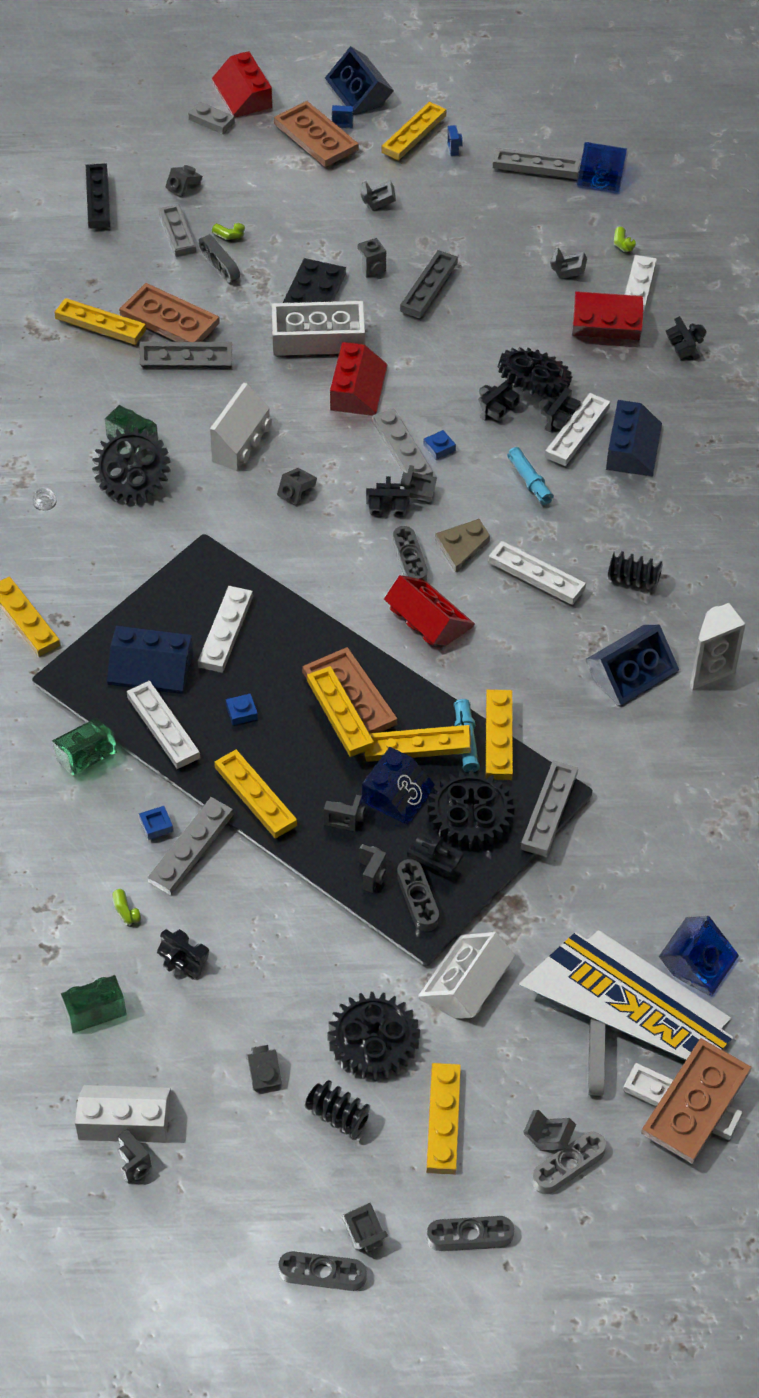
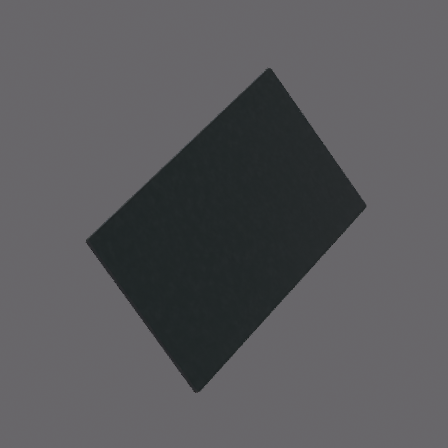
(295, 742)

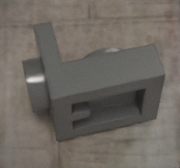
(294, 483)
(343, 815)
(135, 1155)

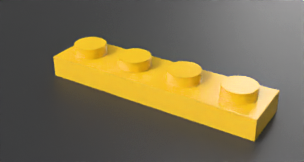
(413, 131)
(100, 321)
(26, 618)
(340, 711)
(499, 734)
(422, 742)
(255, 793)
(443, 1118)

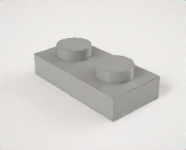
(211, 117)

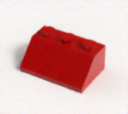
(243, 85)
(607, 315)
(357, 380)
(427, 611)

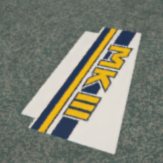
(628, 994)

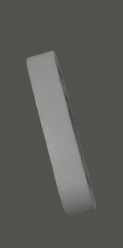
(596, 1060)
(564, 1174)

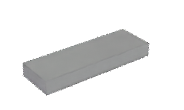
(177, 230)

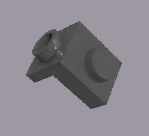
(181, 177)
(378, 196)
(373, 257)
(569, 265)
(420, 485)
(376, 866)
(263, 1067)
(549, 1133)
(364, 1228)

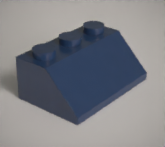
(358, 82)
(633, 439)
(149, 656)
(633, 663)

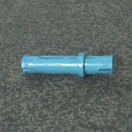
(534, 482)
(464, 717)

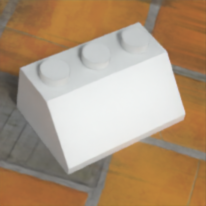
(239, 428)
(717, 646)
(468, 974)
(110, 1110)

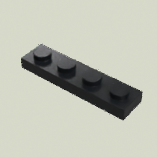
(97, 195)

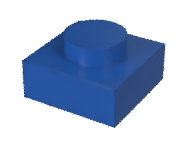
(342, 116)
(454, 140)
(439, 444)
(241, 709)
(156, 822)

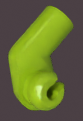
(229, 234)
(622, 243)
(122, 908)

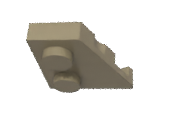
(462, 542)

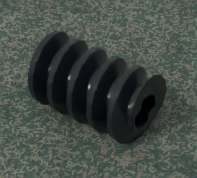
(634, 570)
(337, 1108)

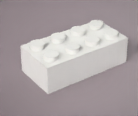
(316, 327)

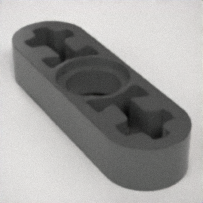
(219, 258)
(411, 547)
(419, 884)
(462, 1243)
(342, 1283)

